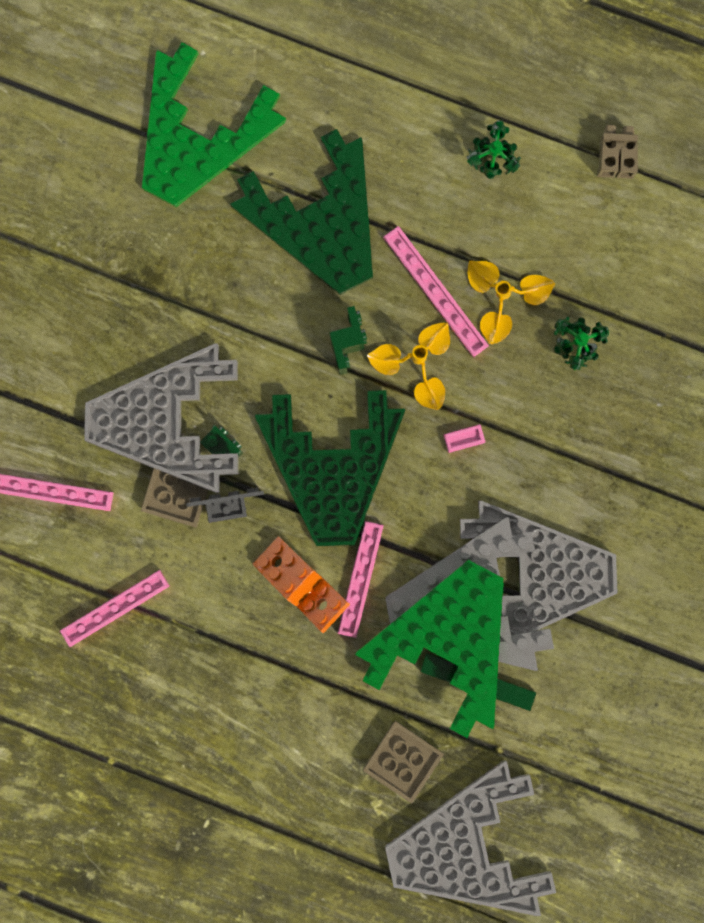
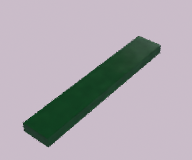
(506, 691)

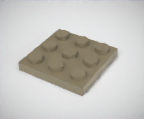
(168, 498)
(403, 761)

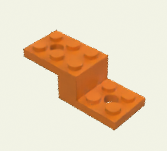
(300, 584)

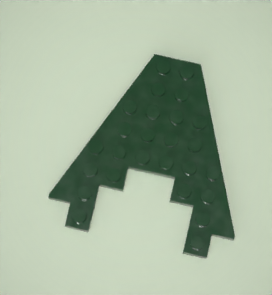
(329, 234)
(336, 484)

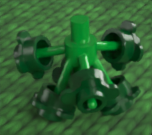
(498, 149)
(579, 331)

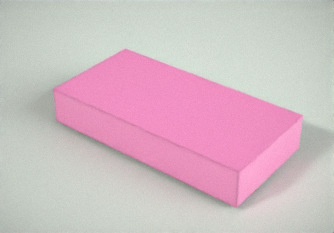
(464, 438)

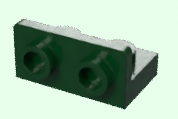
(218, 443)

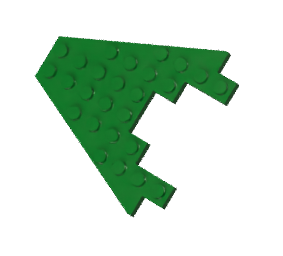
(461, 625)

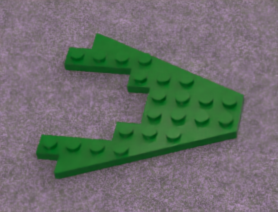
(180, 159)

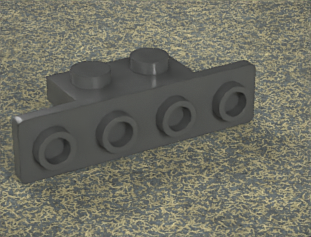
(225, 508)

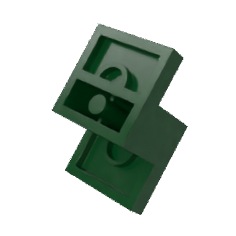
(348, 340)

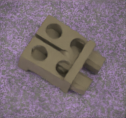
(618, 153)

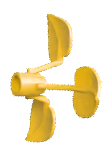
(483, 276)
(433, 338)

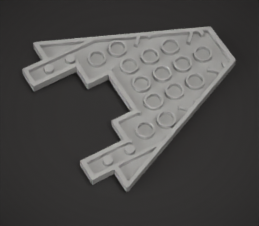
(145, 419)
(484, 551)
(554, 578)
(448, 851)

